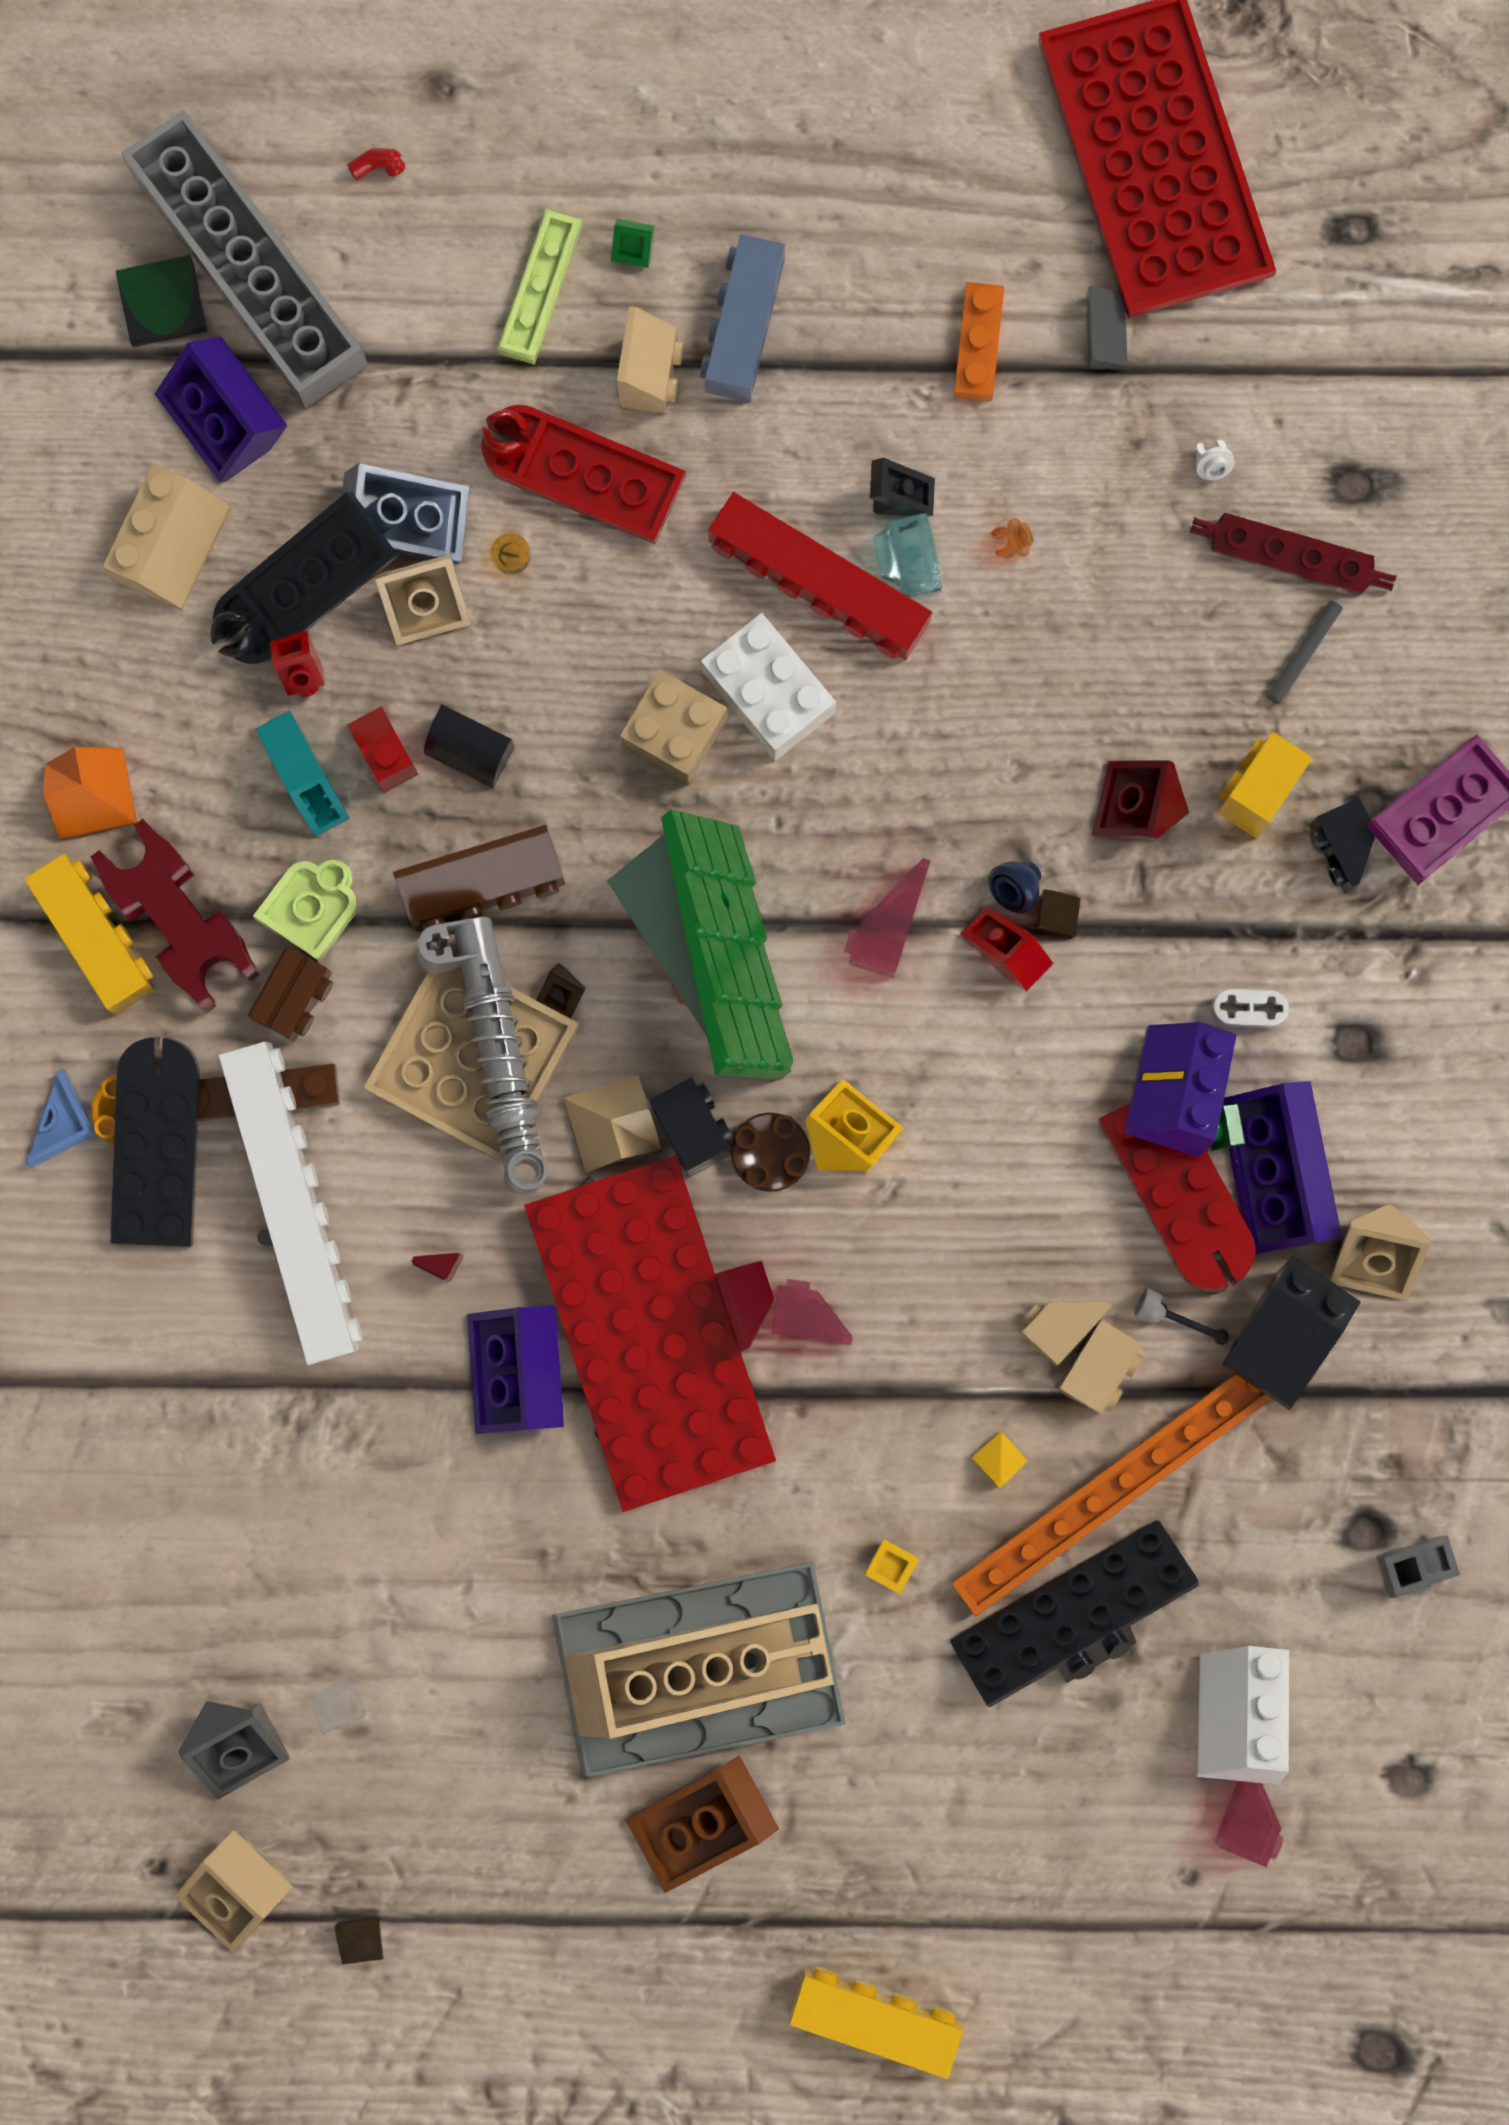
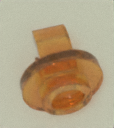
(1018, 537)

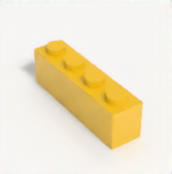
(90, 934)
(876, 2022)

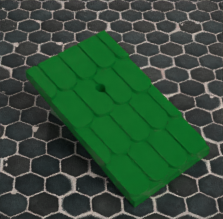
(705, 928)

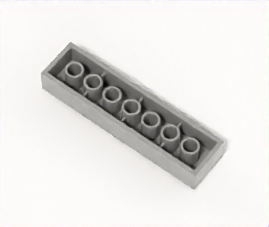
(245, 259)

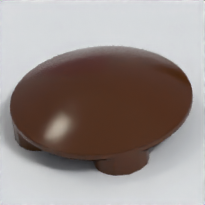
(770, 1152)

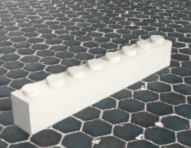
(290, 1202)

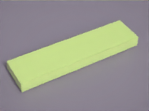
(540, 286)

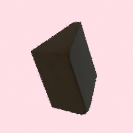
(1058, 913)

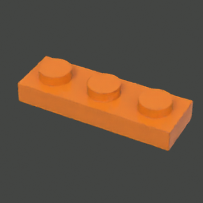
(979, 341)

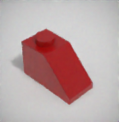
(382, 749)
(1007, 948)

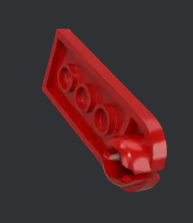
(581, 470)
(1185, 1206)

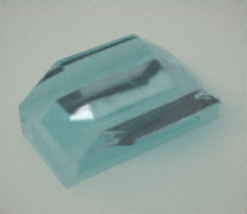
(909, 555)

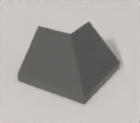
(231, 1746)

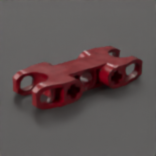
(193, 941)

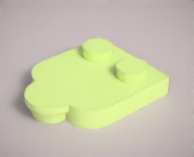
(310, 906)

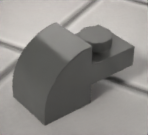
(1417, 1566)

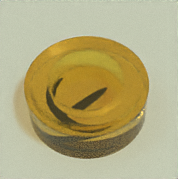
(511, 553)

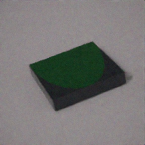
(161, 301)

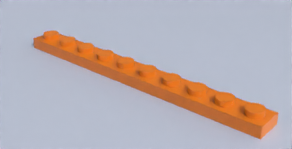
(1108, 1493)

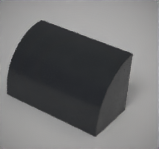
(468, 746)

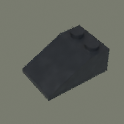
(1290, 1332)

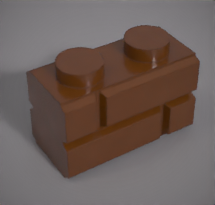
(291, 995)

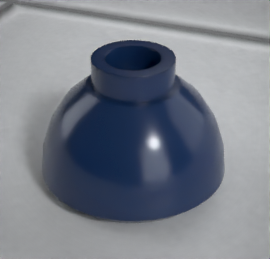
(1015, 885)

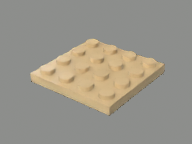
(433, 1065)

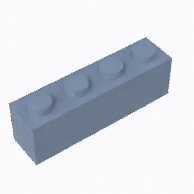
(744, 317)

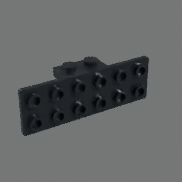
(1076, 1616)

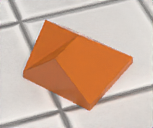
(89, 791)

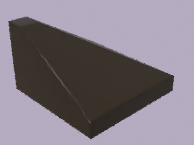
(561, 991)
(359, 1940)

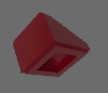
(440, 1265)

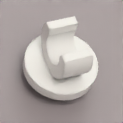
(1214, 462)

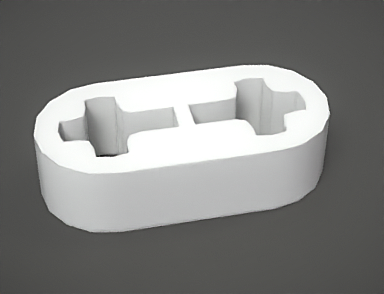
(1250, 1018)

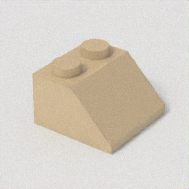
(648, 363)
(233, 1891)

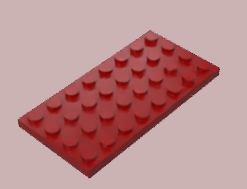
(1156, 155)
(649, 1333)

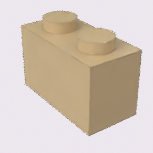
(1101, 1367)

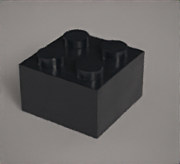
(691, 1126)

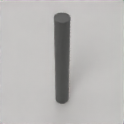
(1304, 652)

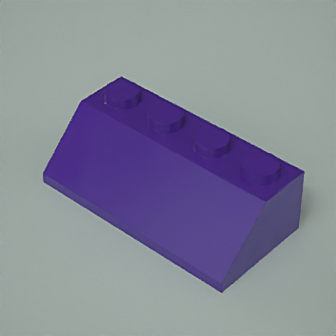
(1283, 1169)

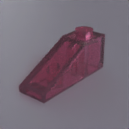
(885, 929)

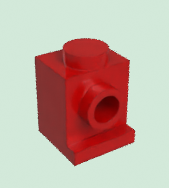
(301, 671)

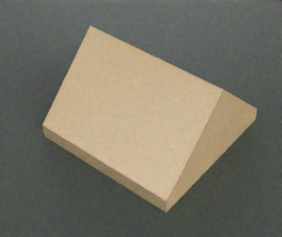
(423, 599)

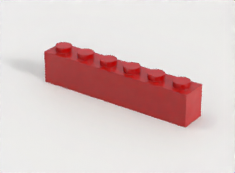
(818, 576)

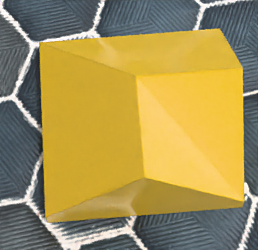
(849, 1131)

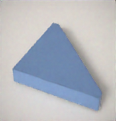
(62, 1122)

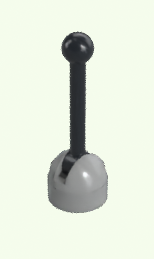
(1153, 1308)

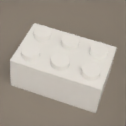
(768, 686)

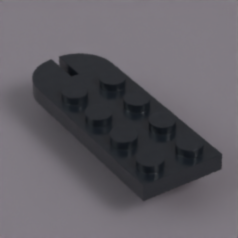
(301, 581)
(155, 1145)

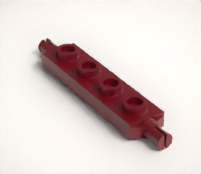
(1293, 553)

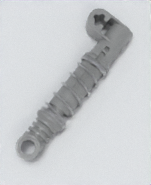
(497, 1042)

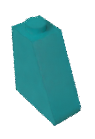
(302, 773)

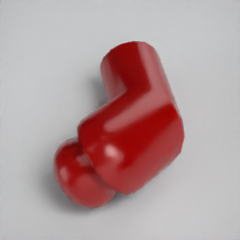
(374, 159)

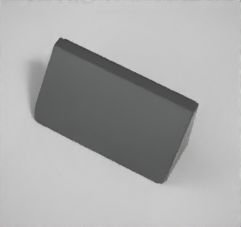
(1106, 329)

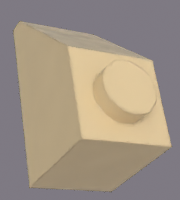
(1061, 1326)

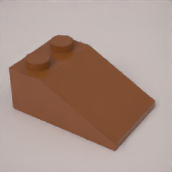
(702, 1824)

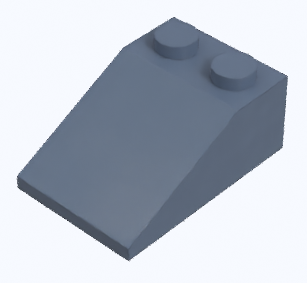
(414, 512)

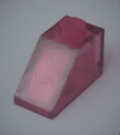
(806, 1315)
(1250, 1825)

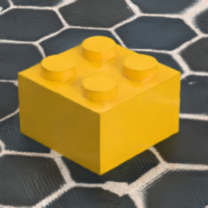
(1268, 778)

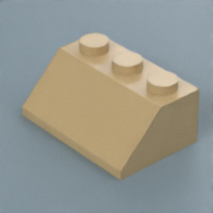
(166, 537)

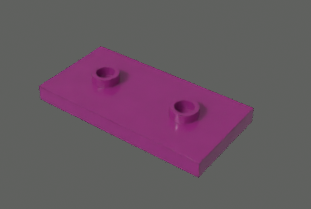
(1444, 810)

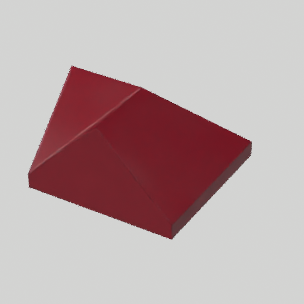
(1139, 800)
(746, 1300)

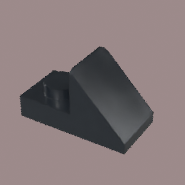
(900, 489)

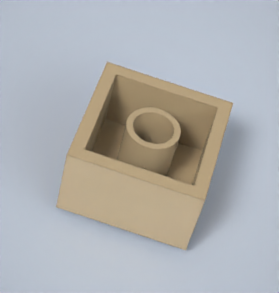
(674, 727)

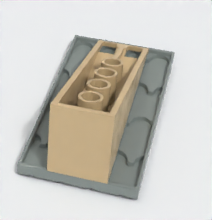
(698, 1669)

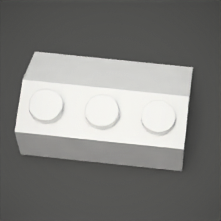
(1244, 1715)

